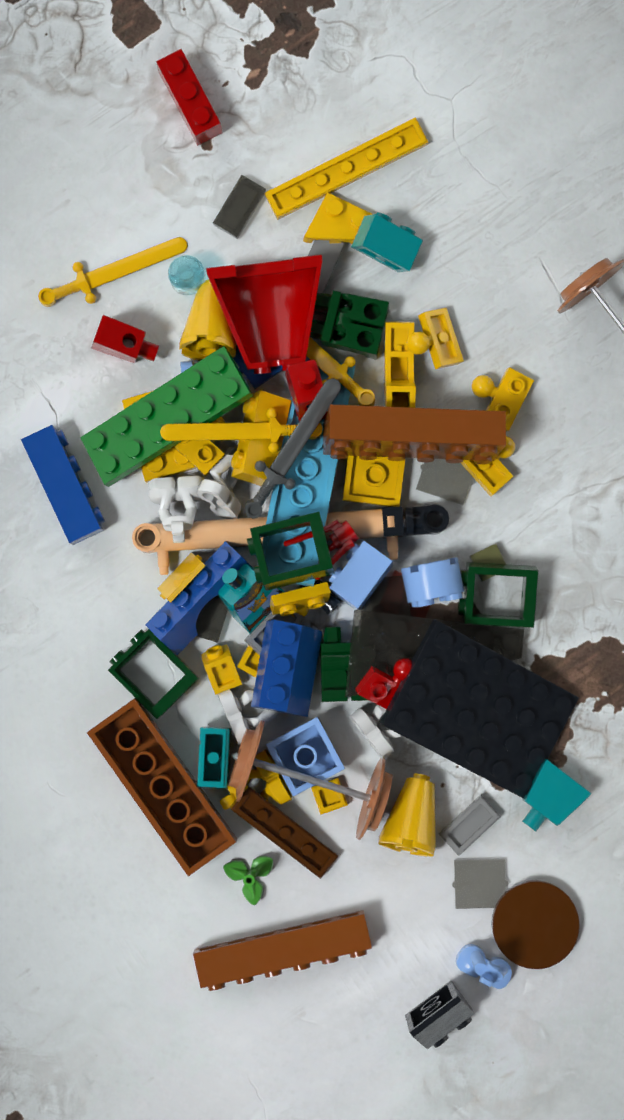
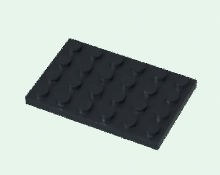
(479, 709)

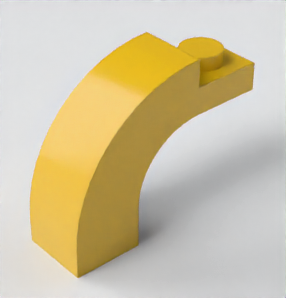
(398, 365)

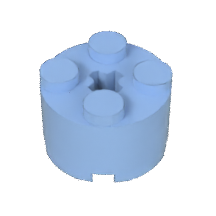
(432, 581)

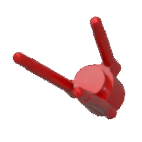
(342, 538)

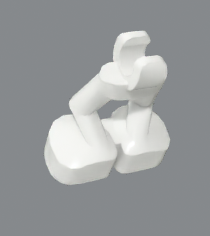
(165, 491)
(220, 492)
(233, 707)
(368, 727)

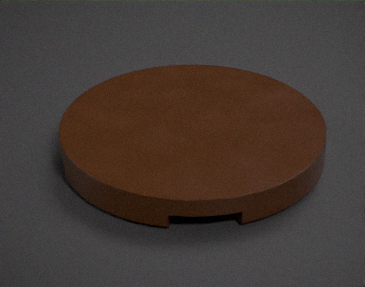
(535, 924)

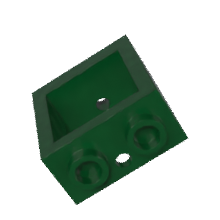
(295, 576)
(528, 597)
(139, 641)

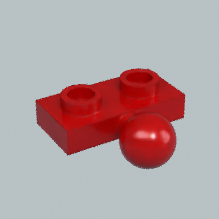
(381, 687)

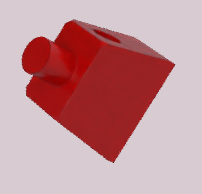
(110, 337)
(304, 385)

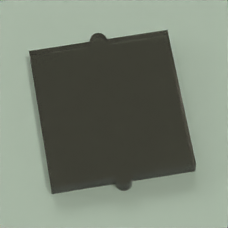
(445, 480)
(389, 597)
(479, 883)

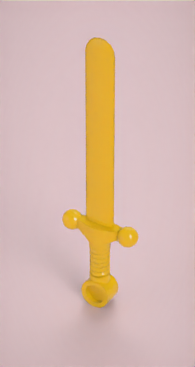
(112, 271)
(339, 372)
(234, 431)

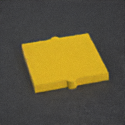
(181, 577)

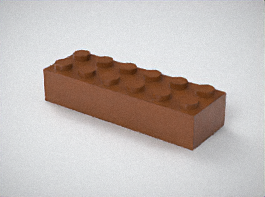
(413, 433)
(162, 786)

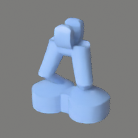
(492, 972)

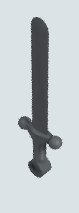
(288, 454)

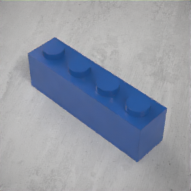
(62, 484)

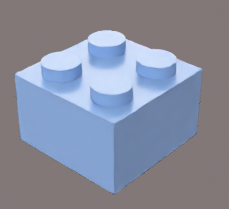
(360, 576)
(305, 751)

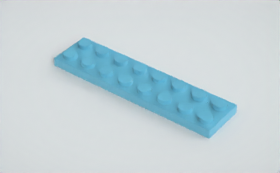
(312, 493)

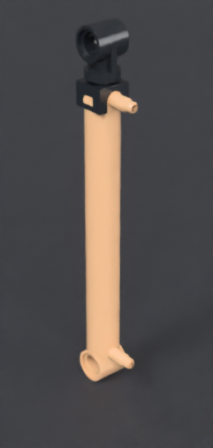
(374, 523)

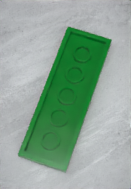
(193, 396)

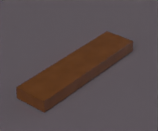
(284, 832)

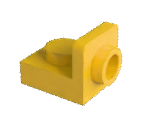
(220, 668)

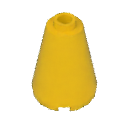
(206, 327)
(412, 819)

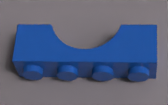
(177, 620)

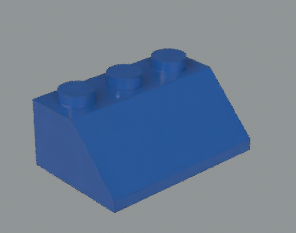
(287, 668)

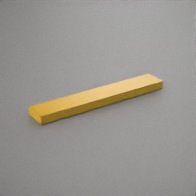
(346, 168)

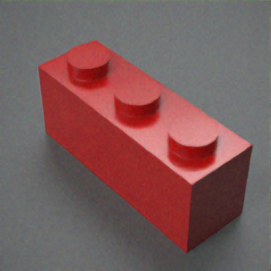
(189, 97)

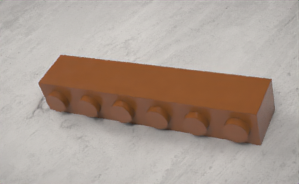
(282, 949)

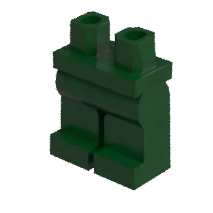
(351, 322)
(334, 667)

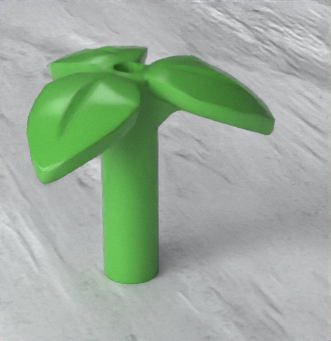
(252, 888)

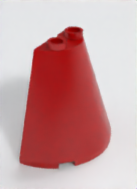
(269, 308)

